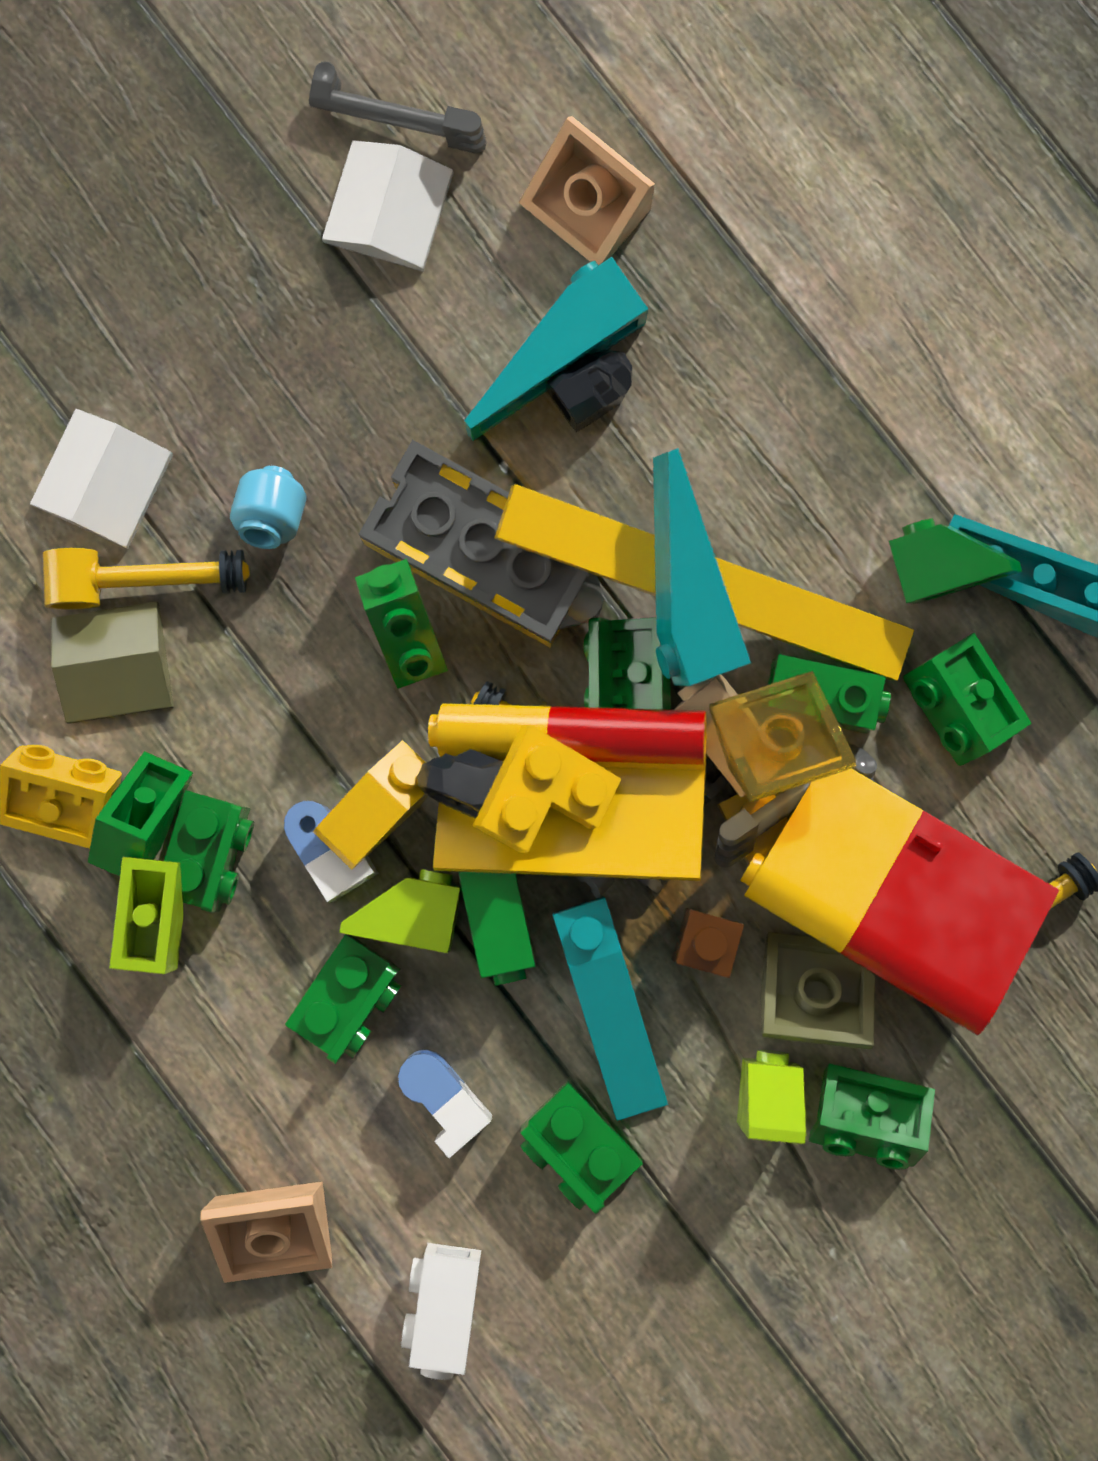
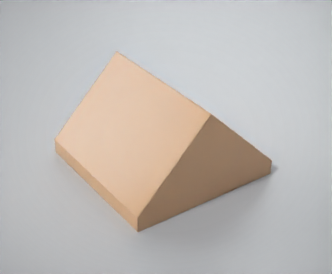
(588, 193)
(269, 1232)

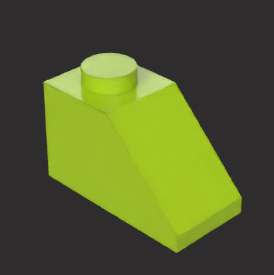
(411, 913)
(148, 917)
(772, 1098)

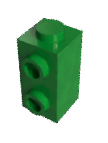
(401, 623)
(852, 695)
(497, 925)

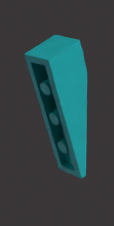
(585, 319)
(1049, 579)
(692, 603)
(610, 1008)

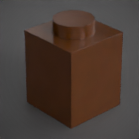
(707, 943)

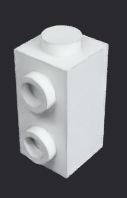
(444, 1310)

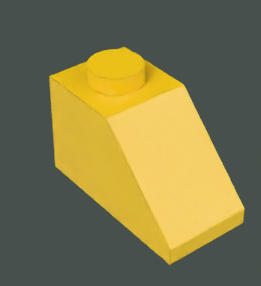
(374, 806)

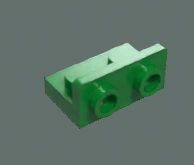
(966, 700)
(206, 846)
(344, 997)
(873, 1117)
(579, 1148)

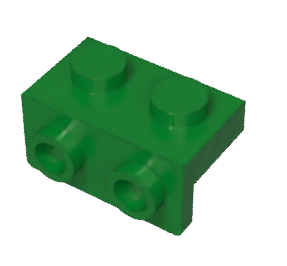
(624, 665)

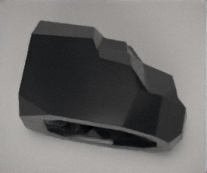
(591, 387)
(459, 780)

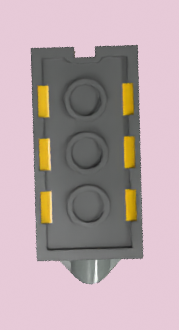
(446, 530)

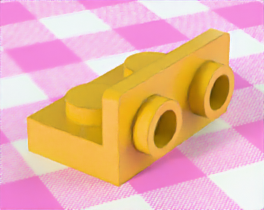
(54, 793)

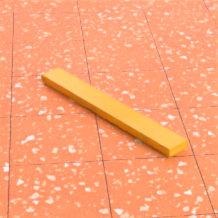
(758, 601)

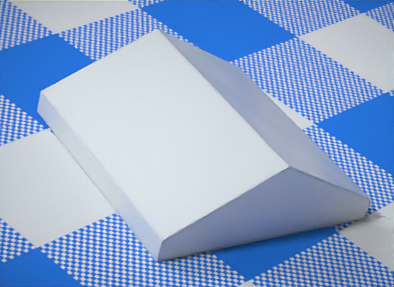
(388, 203)
(102, 478)

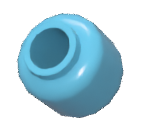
(268, 507)

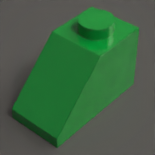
(944, 561)
(138, 813)

